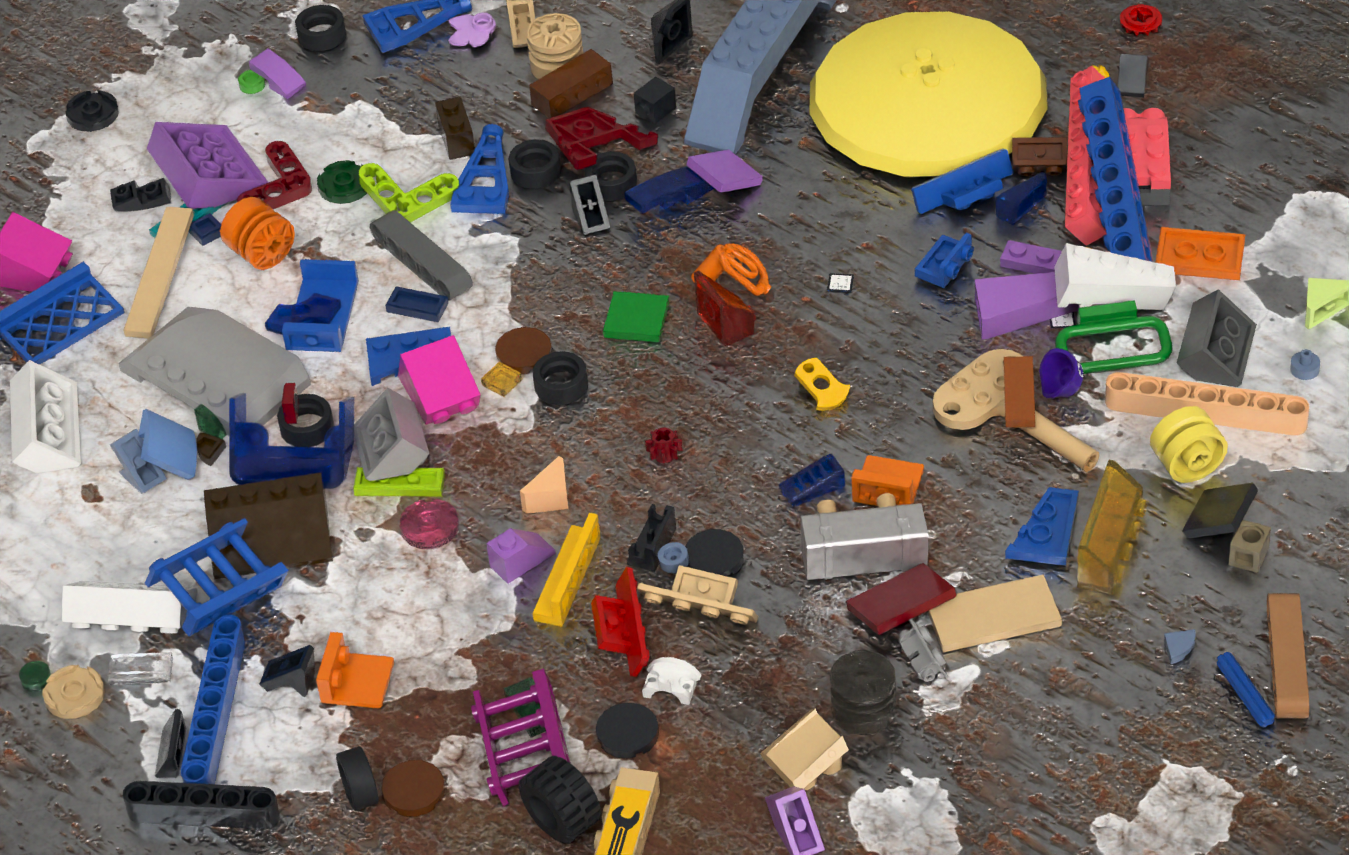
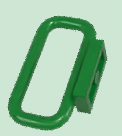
(1116, 318)

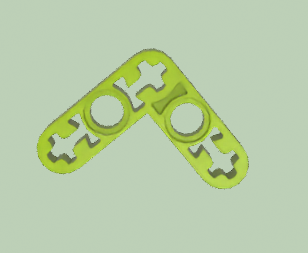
(406, 201)

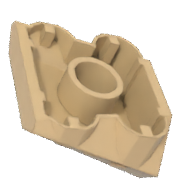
(806, 751)

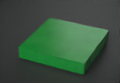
(636, 316)

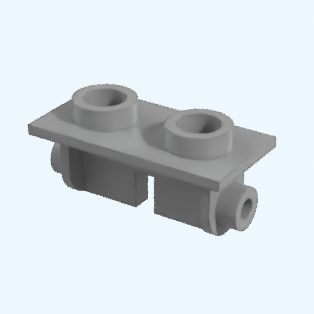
(917, 642)

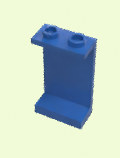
(331, 279)

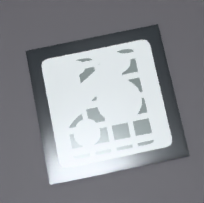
(840, 282)
(1063, 321)

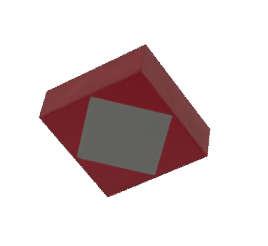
(290, 403)

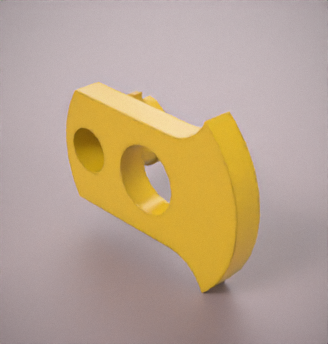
(828, 398)

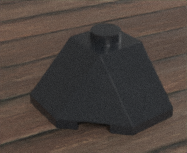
(671, 28)

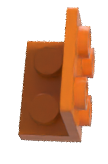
(886, 476)
(352, 677)

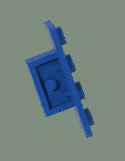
(964, 184)

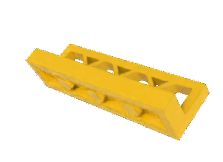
(568, 572)

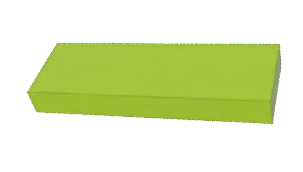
(421, 482)

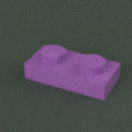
(1029, 258)

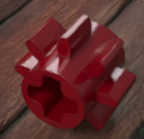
(663, 445)

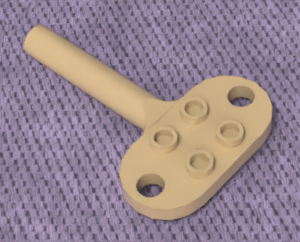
(979, 395)

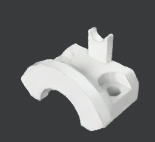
(673, 677)

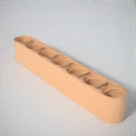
(1223, 404)

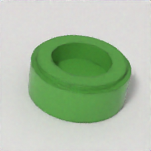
(251, 82)

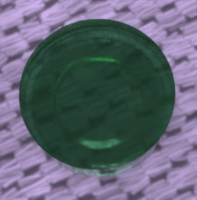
(34, 675)

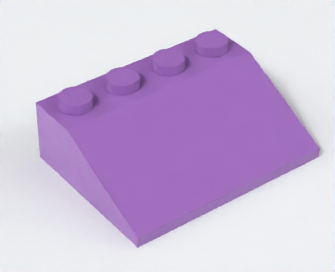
(203, 162)

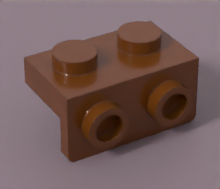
(1039, 155)

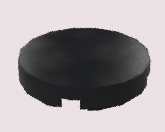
(91, 111)
(715, 552)
(627, 730)

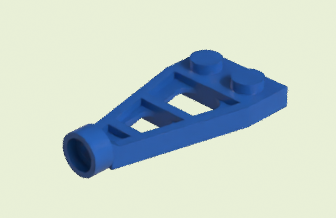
(388, 34)
(483, 198)

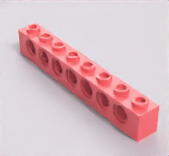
(1081, 203)

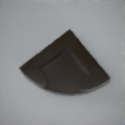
(209, 448)

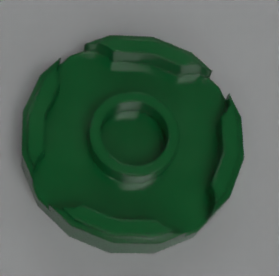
(341, 182)

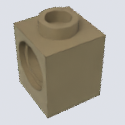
(1249, 546)

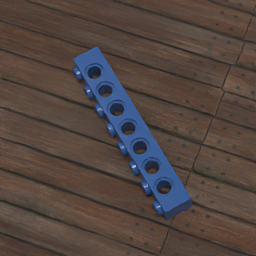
(1114, 170)

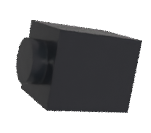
(655, 100)

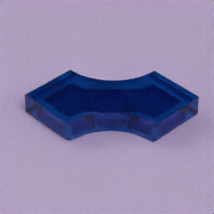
(313, 310)

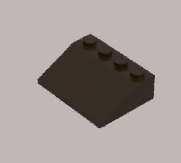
(283, 518)

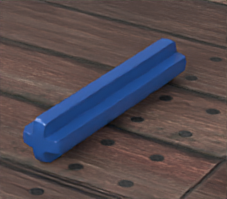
(1245, 689)

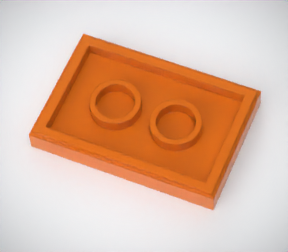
(1201, 252)

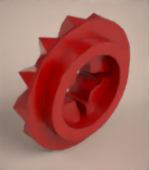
(1147, 14)

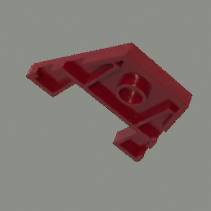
(587, 128)

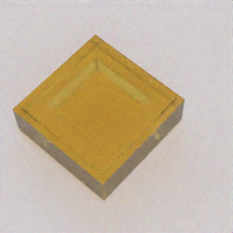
(501, 379)

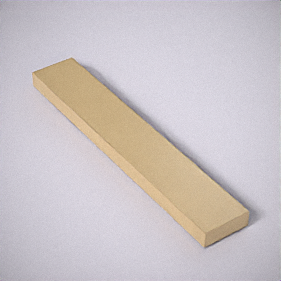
(158, 272)

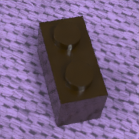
(455, 128)

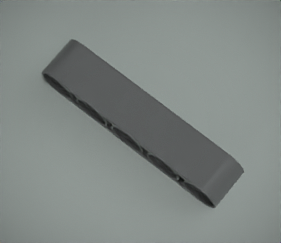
(421, 255)

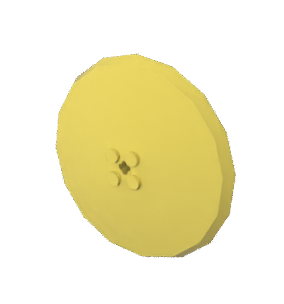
(926, 93)

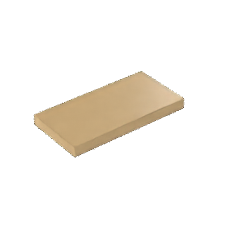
(995, 613)

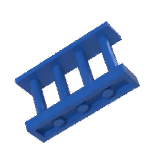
(221, 602)

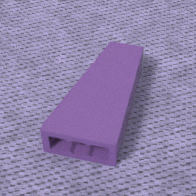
(1016, 302)

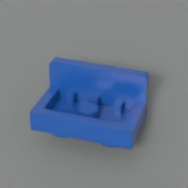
(945, 260)

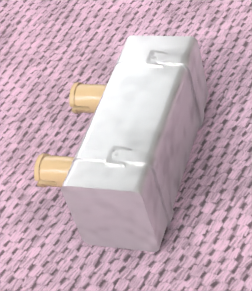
(863, 539)

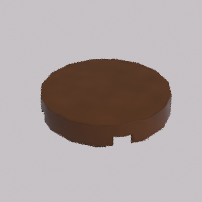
(522, 348)
(413, 788)

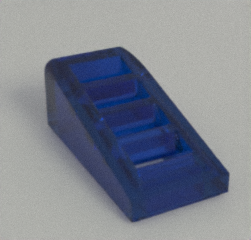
(1021, 198)
(810, 474)

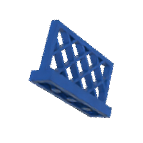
(45, 302)

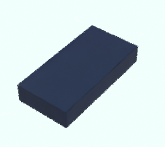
(417, 304)

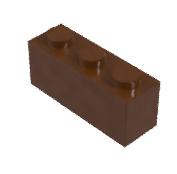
(571, 84)

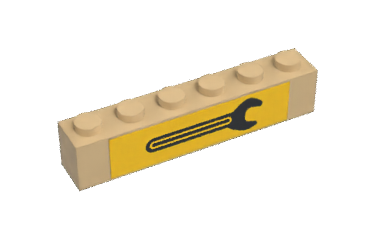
(628, 814)

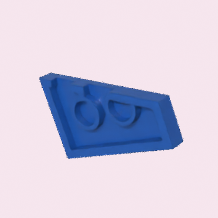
(386, 350)
(1049, 529)

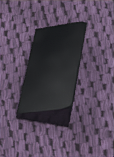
(171, 746)

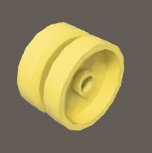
(1188, 444)

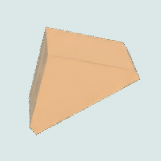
(546, 490)

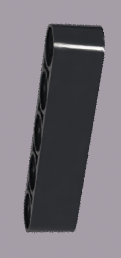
(201, 804)

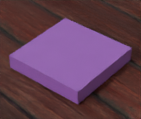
(724, 171)

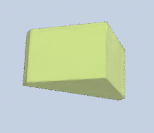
(1325, 299)

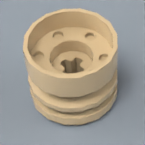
(553, 42)

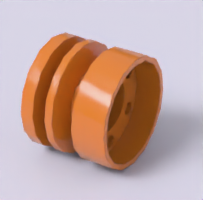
(257, 233)

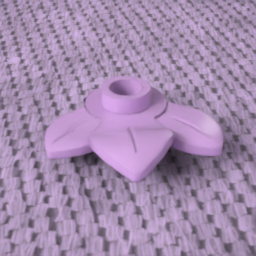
(472, 29)

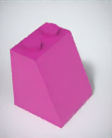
(30, 254)
(438, 380)

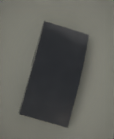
(134, 198)

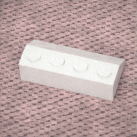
(44, 420)
(123, 605)

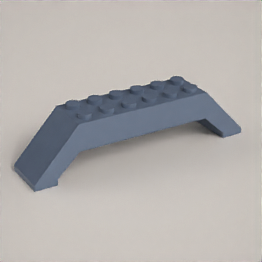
(741, 67)

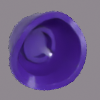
(1060, 374)

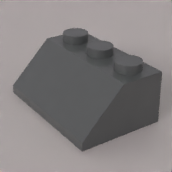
(1216, 341)

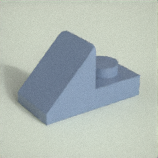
(135, 470)

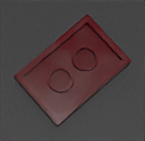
(901, 598)

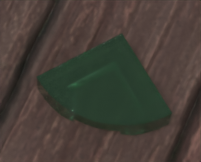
(208, 422)

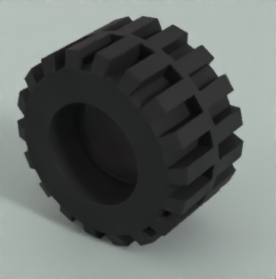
(559, 799)

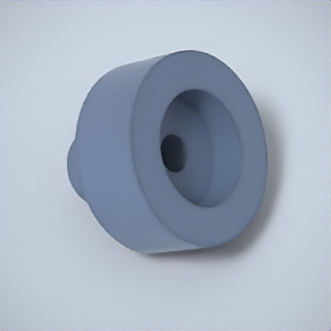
(1305, 365)
(673, 555)

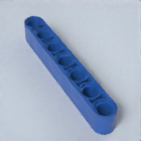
(214, 701)

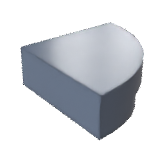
(1179, 644)

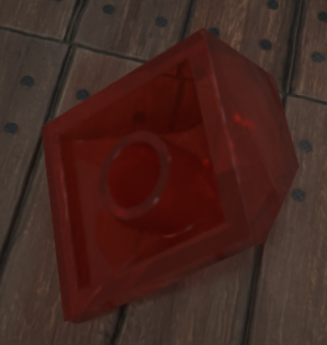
(723, 310)

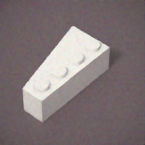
(1102, 277)

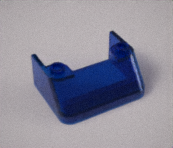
(256, 461)

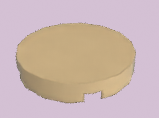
(73, 692)

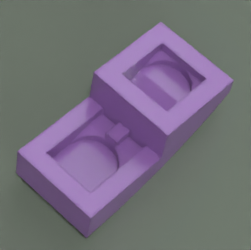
(280, 75)

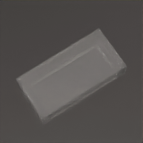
(140, 668)

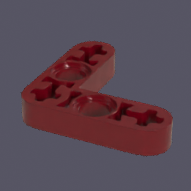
(296, 181)

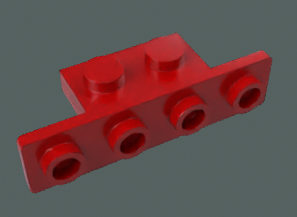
(620, 623)

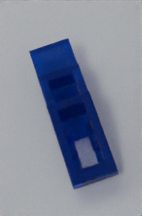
(668, 189)

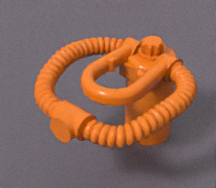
(723, 257)

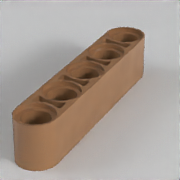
(1287, 656)

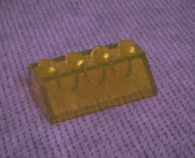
(1110, 530)

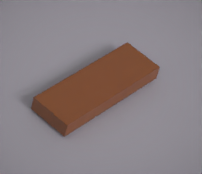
(1019, 391)

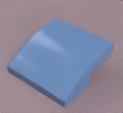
(168, 444)

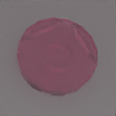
(429, 524)

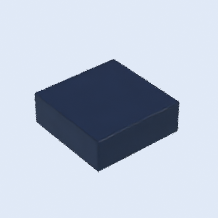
(205, 229)

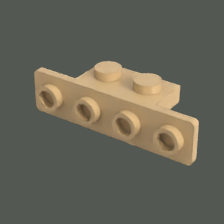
(702, 591)

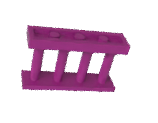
(545, 716)

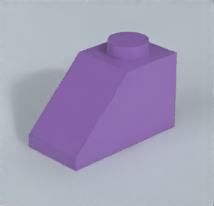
(517, 553)
(795, 821)

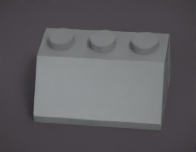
(390, 437)

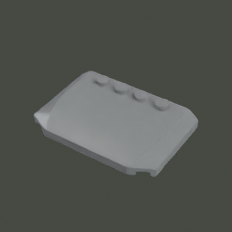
(213, 357)

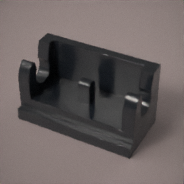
(655, 534)

